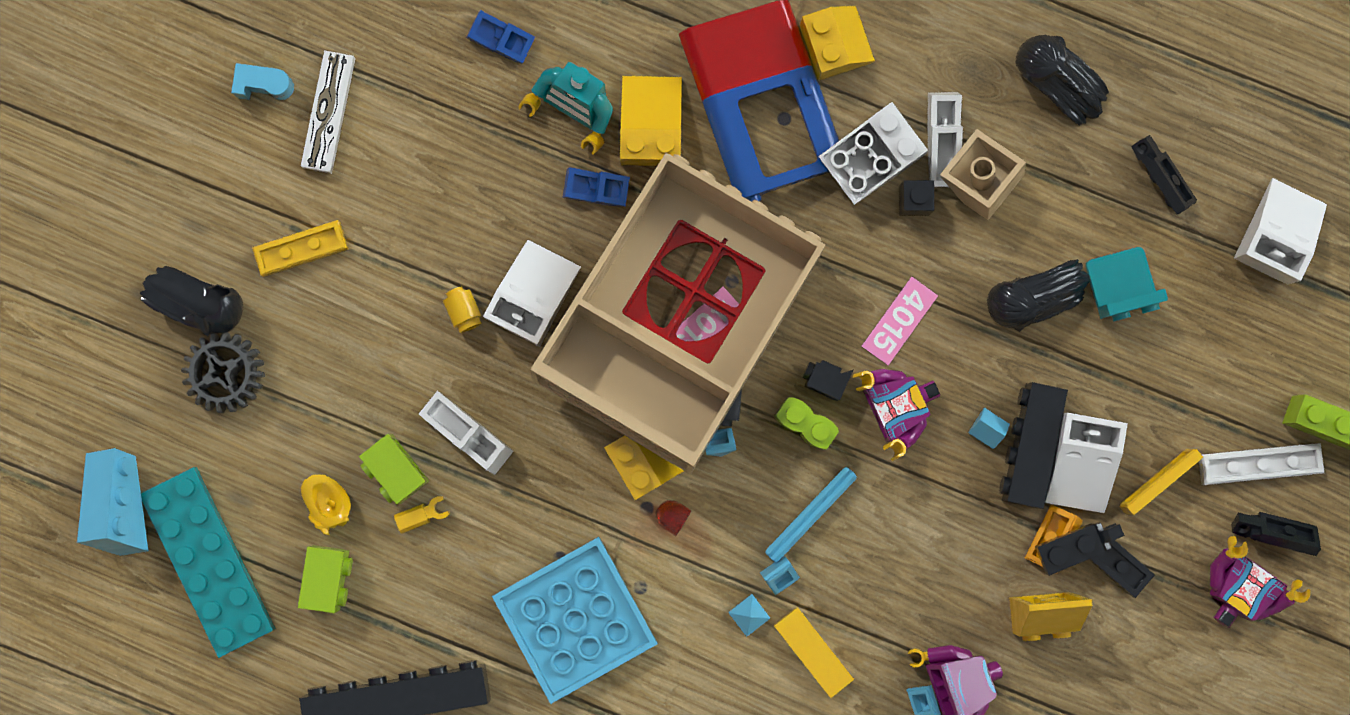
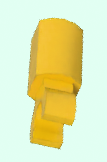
(419, 515)

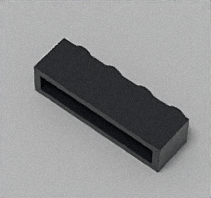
(1033, 445)

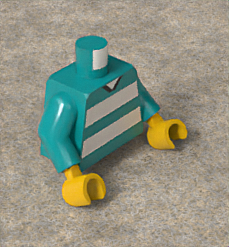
(576, 95)

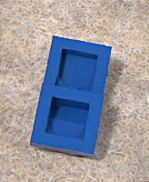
(500, 37)
(596, 187)

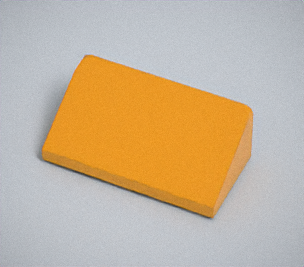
(1053, 525)

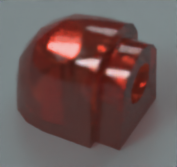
(672, 516)

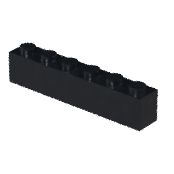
(408, 695)

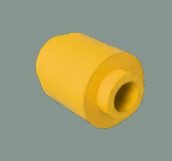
(462, 309)

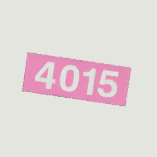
(705, 320)
(899, 321)

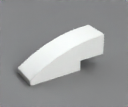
(943, 132)
(466, 433)

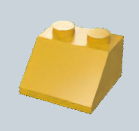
(835, 41)
(640, 467)

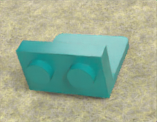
(1123, 284)

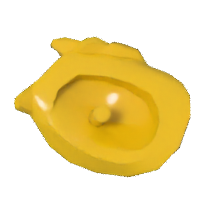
(326, 502)

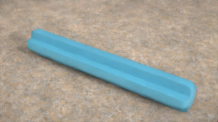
(811, 514)

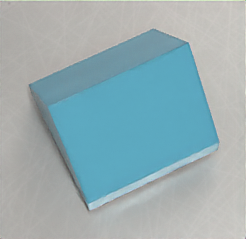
(989, 428)
(780, 575)

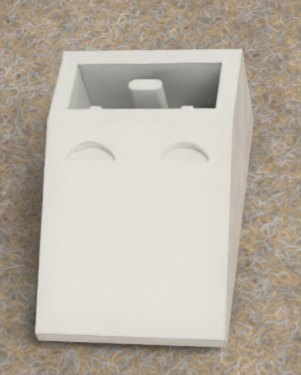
(873, 153)
(1282, 233)
(532, 293)
(1086, 462)

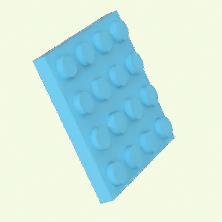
(574, 620)

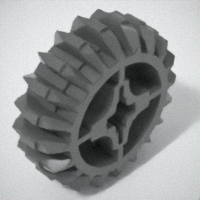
(212, 378)

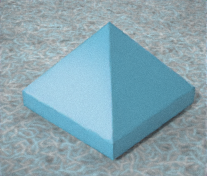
(721, 443)
(749, 615)
(923, 700)

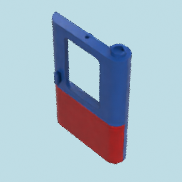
(745, 58)

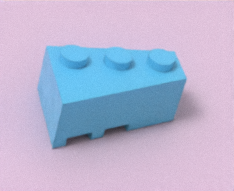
(112, 504)

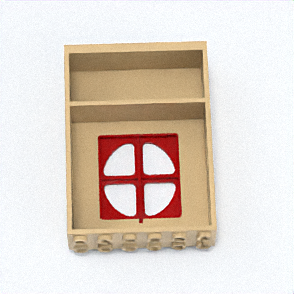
(644, 377)

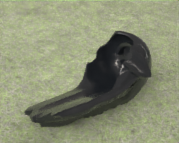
(1062, 77)
(1038, 296)
(192, 301)

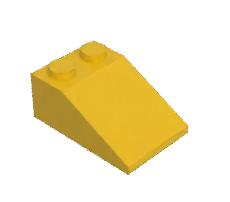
(650, 119)
(1048, 614)

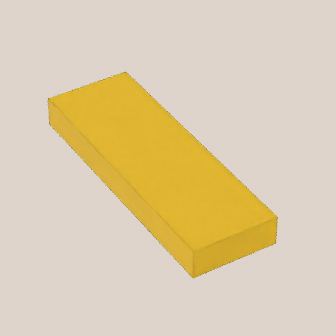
(300, 248)
(1160, 481)
(813, 652)

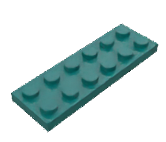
(207, 562)

